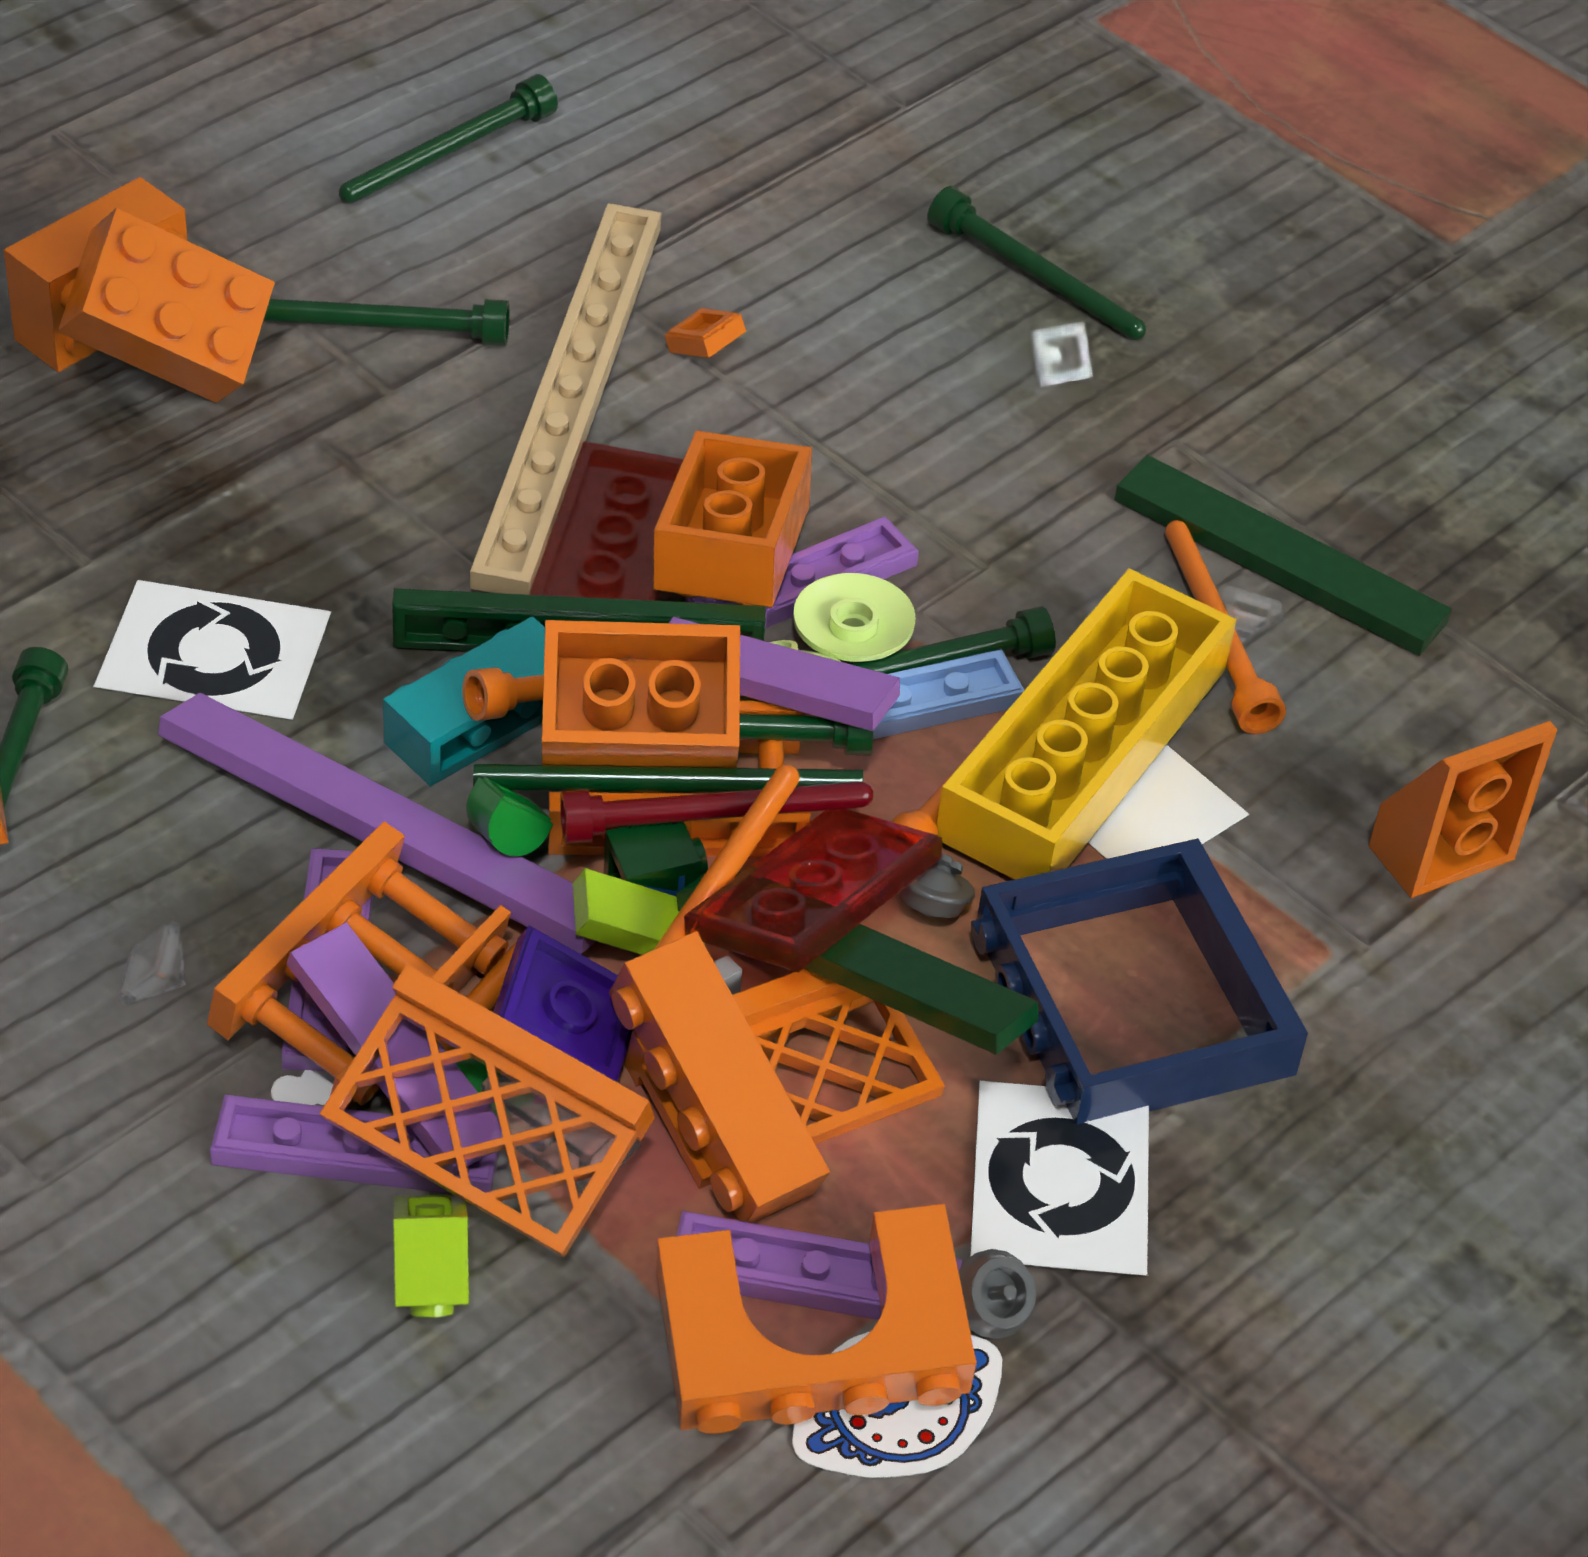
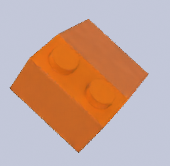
(1462, 812)

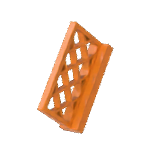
(809, 1002)
(521, 1058)

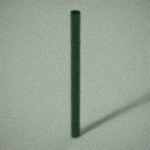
(647, 778)

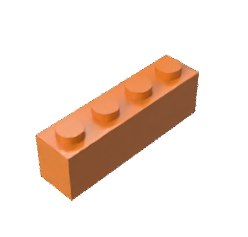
(718, 1079)

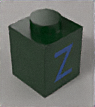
(655, 856)

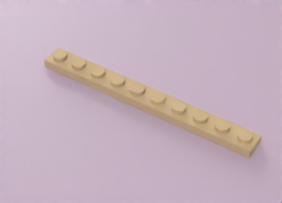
(565, 402)

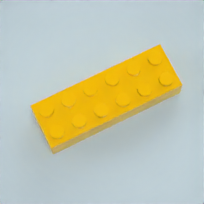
(1085, 729)

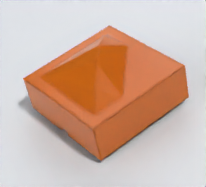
(705, 332)

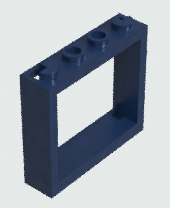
(1126, 883)

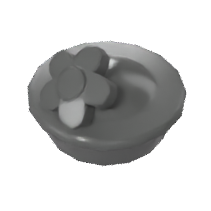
(939, 890)
(997, 1293)

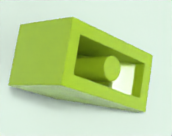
(430, 1254)

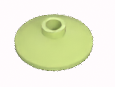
(854, 617)

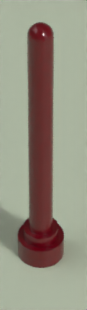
(590, 815)

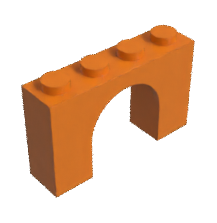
(736, 1375)

